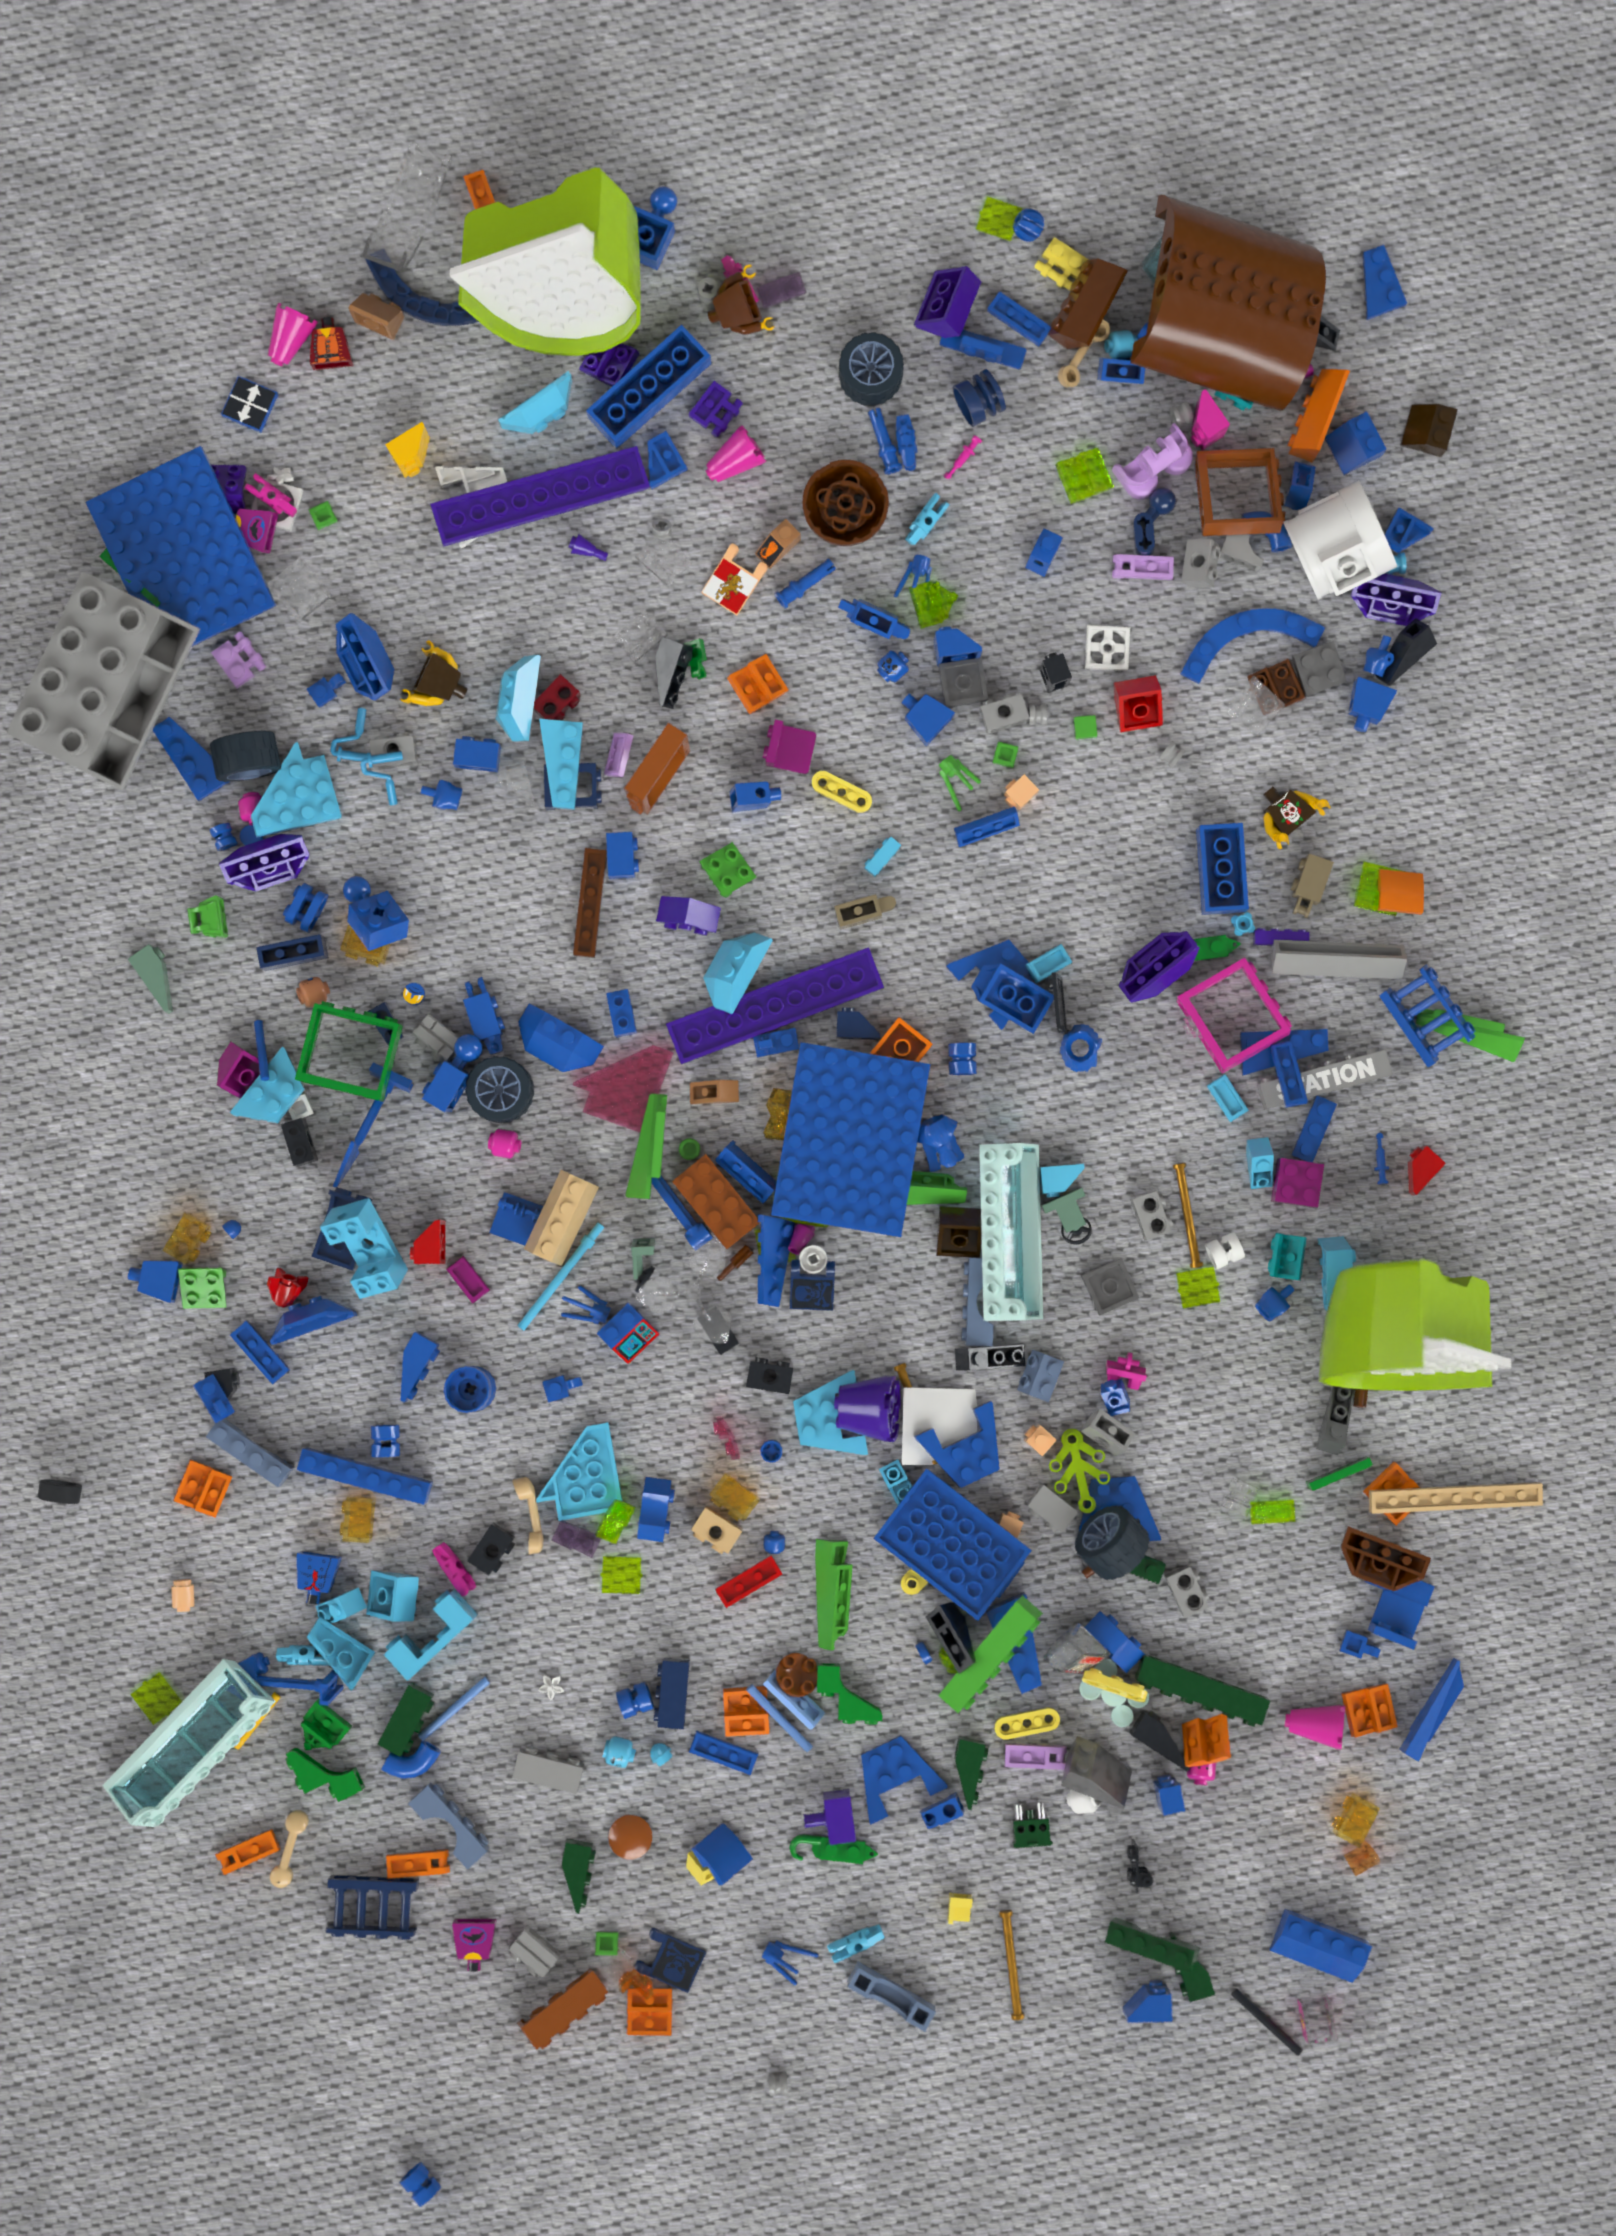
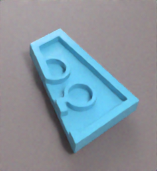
(340, 1651)

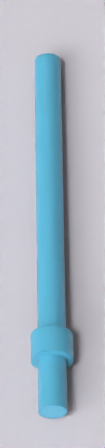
(586, 1242)

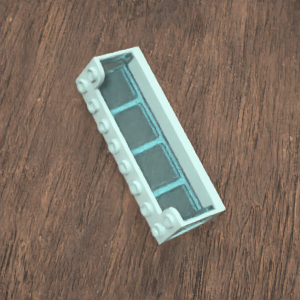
(1011, 1232)
(188, 1744)

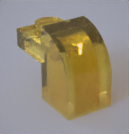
(778, 1107)

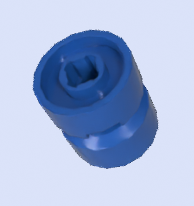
(962, 1059)
(385, 1432)
(635, 1700)
(420, 2184)

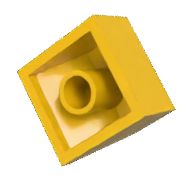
(410, 450)

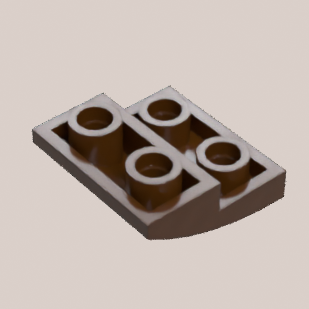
(1282, 682)

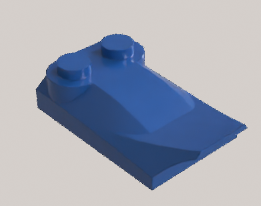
(1012, 996)

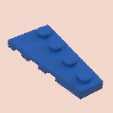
(189, 757)
(1304, 1043)
(774, 1255)

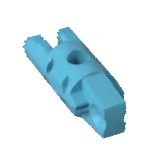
(919, 528)
(296, 1655)
(855, 1942)

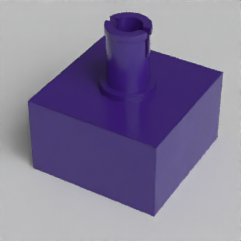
(836, 1817)

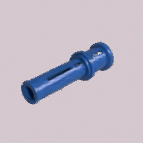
(887, 450)
(797, 588)

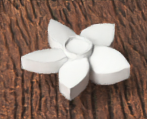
(281, 475)
(551, 1686)

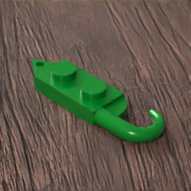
(1214, 947)
(850, 1852)

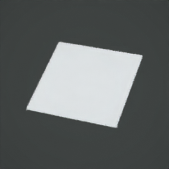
(937, 1408)

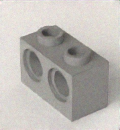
(1145, 1217)
(1182, 1593)

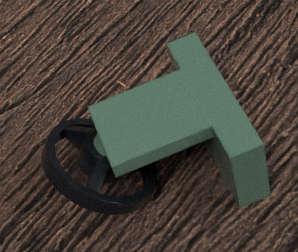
(1070, 1215)
(641, 1247)

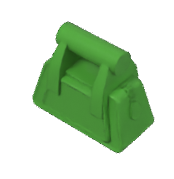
(212, 918)

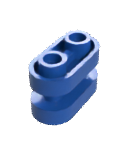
(302, 895)

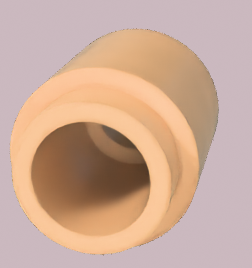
(182, 1595)

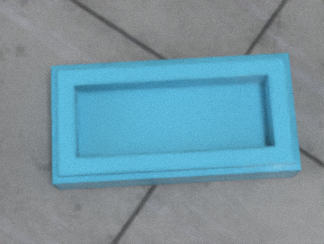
(1048, 963)
(1227, 1098)

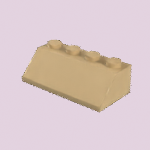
(561, 1218)

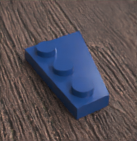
(1381, 283)

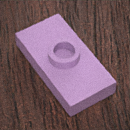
(618, 754)

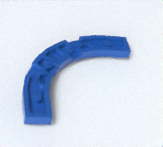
(1245, 623)

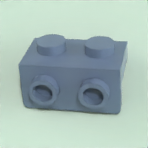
(1040, 1375)

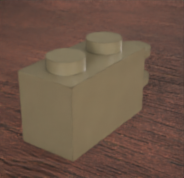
(1310, 883)
(863, 910)

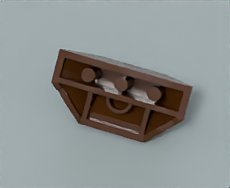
(1382, 1561)

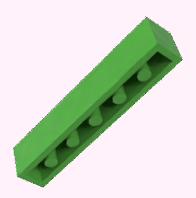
(991, 1653)

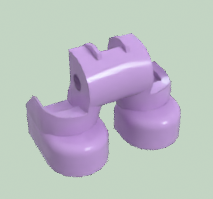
(1140, 475)

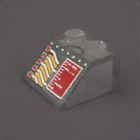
(1076, 1651)

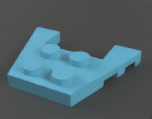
(817, 1419)

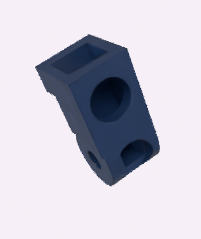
(383, 1010)

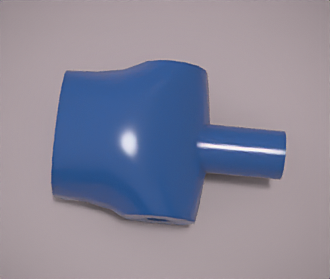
(1379, 658)
(444, 796)
(1273, 1302)

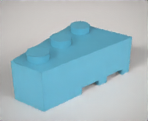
(1336, 1256)

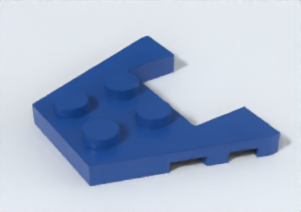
(1001, 953)
(969, 1457)
(1125, 1493)
(890, 1767)

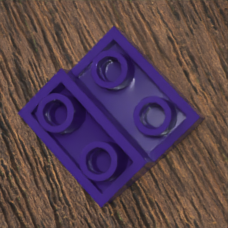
(610, 364)

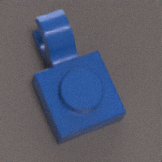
(323, 690)
(559, 1388)
(1355, 1645)

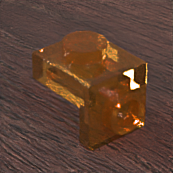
(640, 1983)

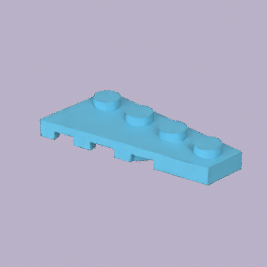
(562, 758)

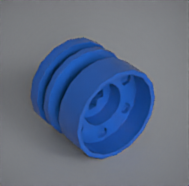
(459, 1382)

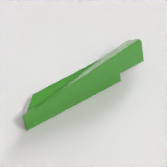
(1488, 1034)
(649, 1151)
(934, 1189)
(832, 1590)

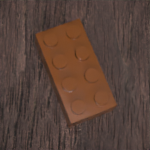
(716, 1201)

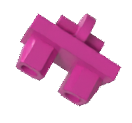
(1128, 1369)

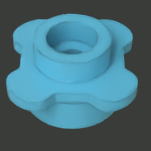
(1239, 929)

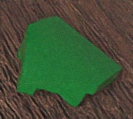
(323, 1727)

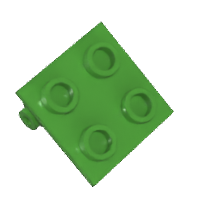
(727, 869)
(202, 1287)

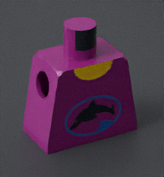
(258, 528)
(473, 1940)

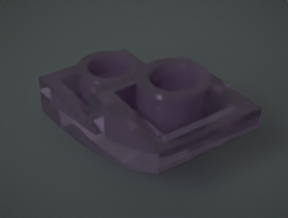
(781, 290)
(576, 1538)

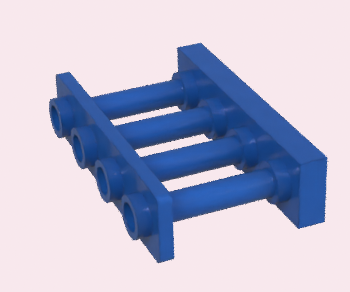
(1405, 1017)

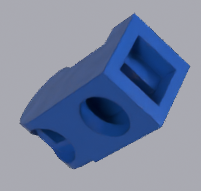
(943, 1811)

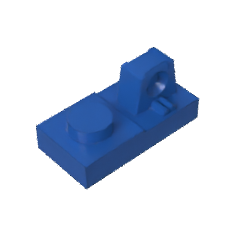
(776, 1042)
(214, 1398)

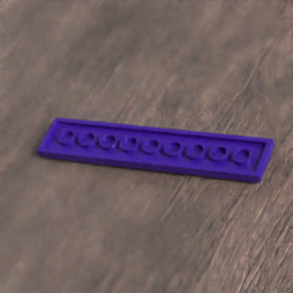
(540, 496)
(776, 1005)

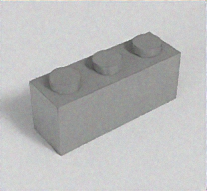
(548, 1770)

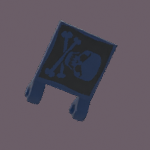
(812, 1290)
(674, 1963)

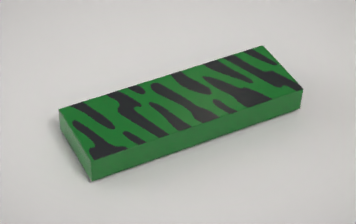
(1339, 1473)

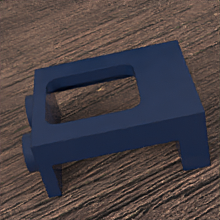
(585, 802)

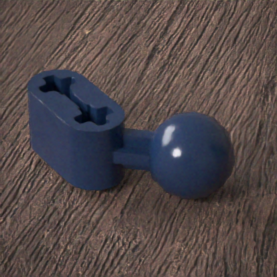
(1161, 503)

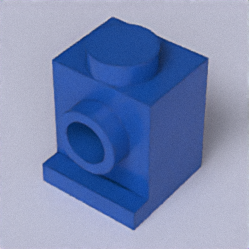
(1115, 1397)

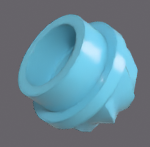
(660, 1754)

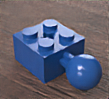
(653, 225)
(376, 917)
(450, 1076)

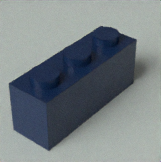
(292, 952)
(672, 1693)

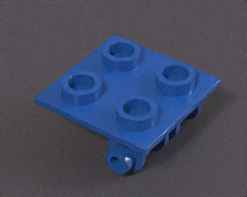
(515, 1218)

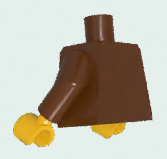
(737, 306)

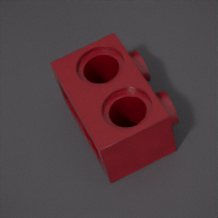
(551, 697)

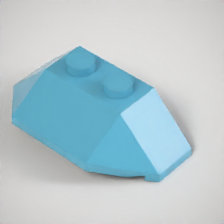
(540, 408)
(518, 697)
(734, 968)

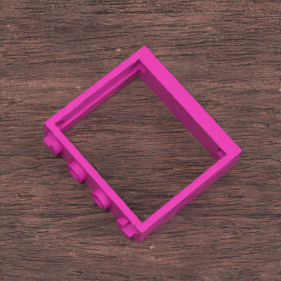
(1206, 1037)

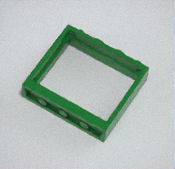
(347, 1013)

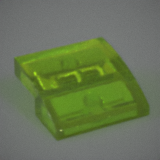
(1084, 475)
(1367, 890)

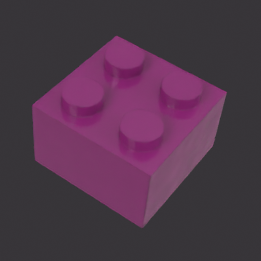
(1297, 1183)

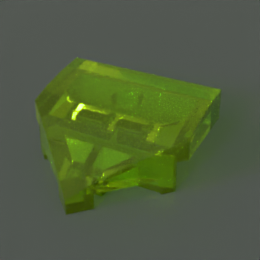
(932, 603)

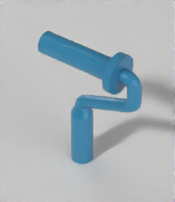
(359, 728)
(381, 758)

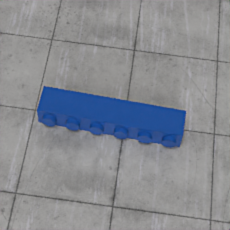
(364, 1475)

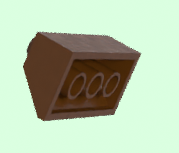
(1087, 303)

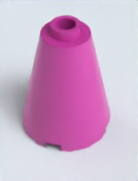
(288, 334)
(735, 456)
(1318, 1724)

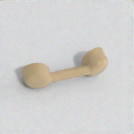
(1069, 375)
(525, 1490)
(295, 1824)

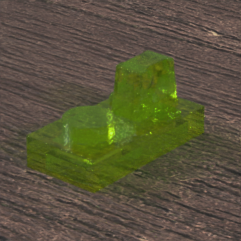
(1272, 1511)

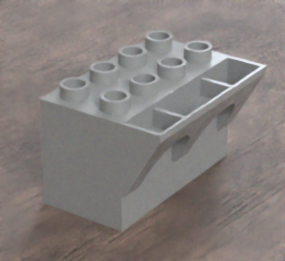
(102, 681)

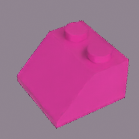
(1208, 422)

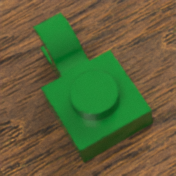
(698, 657)

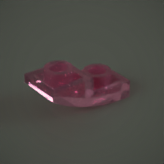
(723, 1429)

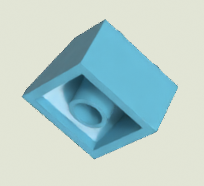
(392, 1596)

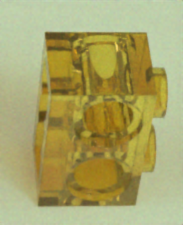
(182, 1235)

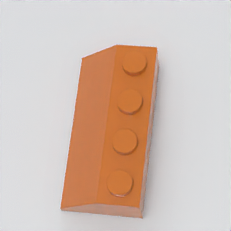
(1318, 413)

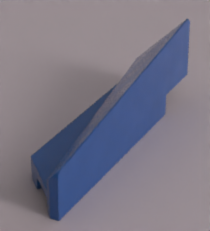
(1434, 1711)

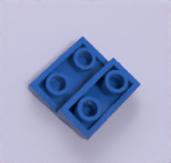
(722, 1854)

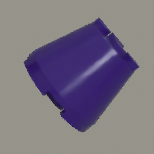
(870, 1408)

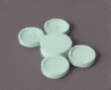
(1121, 1714)

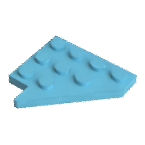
(296, 796)
(586, 1477)

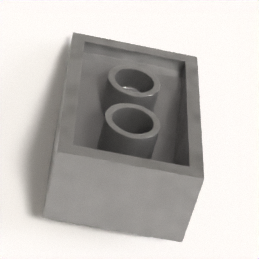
(1096, 1773)

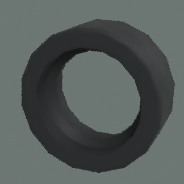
(59, 1491)

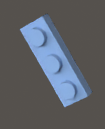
(802, 1707)

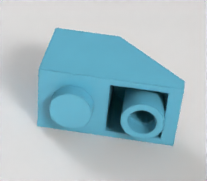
(1260, 1162)
(341, 1606)

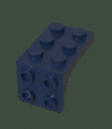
(337, 1253)

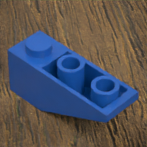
(416, 1358)

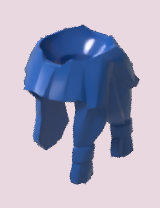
(1087, 1061)
(938, 1137)

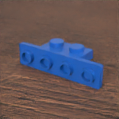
(986, 348)

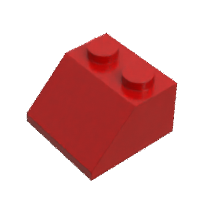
(1138, 703)
(430, 1245)

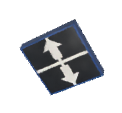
(249, 404)

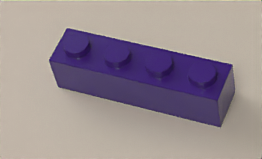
(1266, 938)

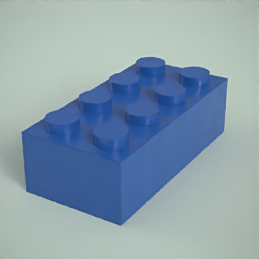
(1222, 868)

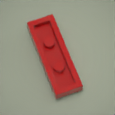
(748, 1581)

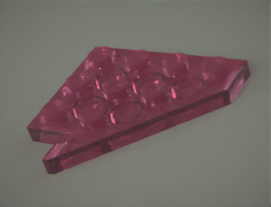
(623, 1088)

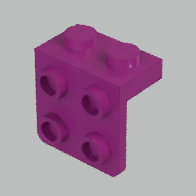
(789, 748)

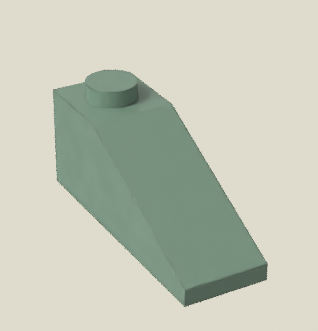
(153, 972)

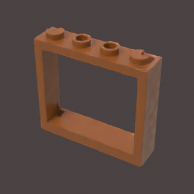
(1235, 459)
(657, 769)

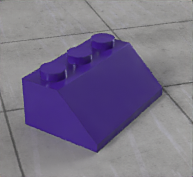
(948, 302)

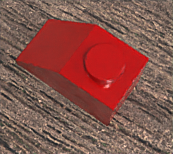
(1422, 1168)

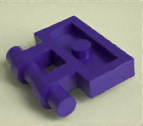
(710, 404)

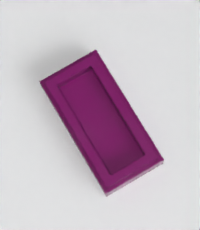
(468, 1279)

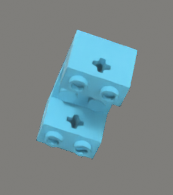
(378, 1264)
(408, 1657)

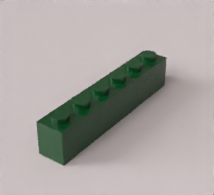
(1202, 1689)

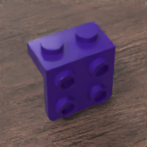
(232, 483)

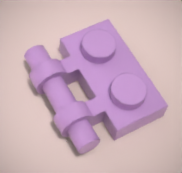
(233, 664)

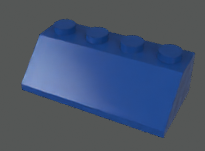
(1320, 1946)

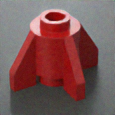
(285, 1287)

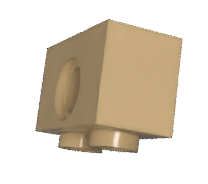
(710, 1518)

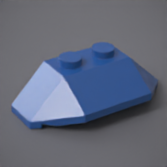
(363, 657)
(556, 1041)
(308, 1318)

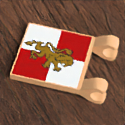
(731, 583)

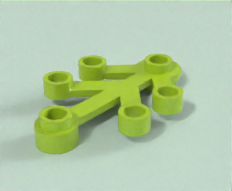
(1078, 1467)

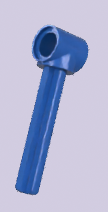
(696, 1232)

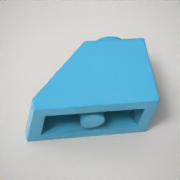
(1058, 1178)

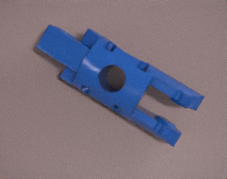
(906, 441)

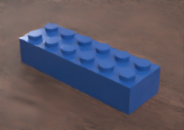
(649, 386)

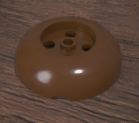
(852, 479)

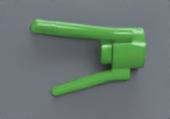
(952, 767)

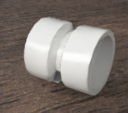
(1217, 1253)
(813, 1259)

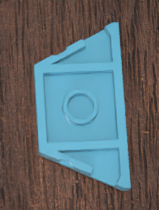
(274, 1097)

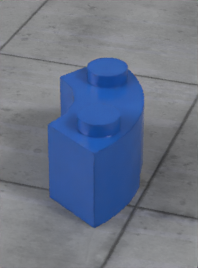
(654, 1509)
(1123, 1650)

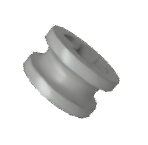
(661, 529)

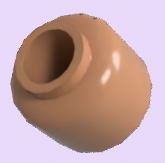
(312, 991)

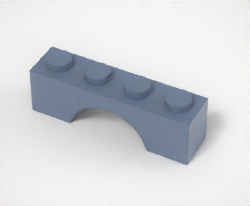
(977, 1330)
(249, 1453)
(431, 1804)
(880, 1988)

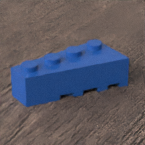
(1024, 1661)

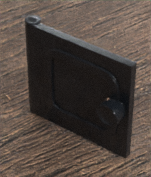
(1056, 984)

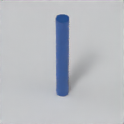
(261, 1050)

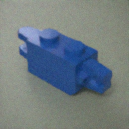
(874, 618)
(483, 1017)

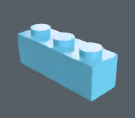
(882, 856)

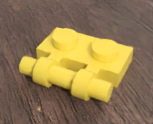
(1064, 258)

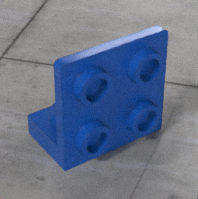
(1396, 1619)

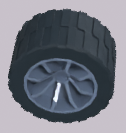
(871, 369)
(245, 756)
(499, 1089)
(1112, 1542)

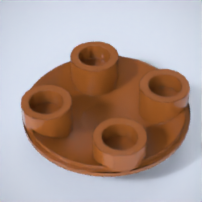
(797, 1674)
(630, 1837)

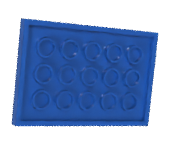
(952, 1544)

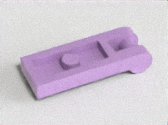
(1143, 567)
(1034, 1756)

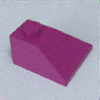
(237, 1070)

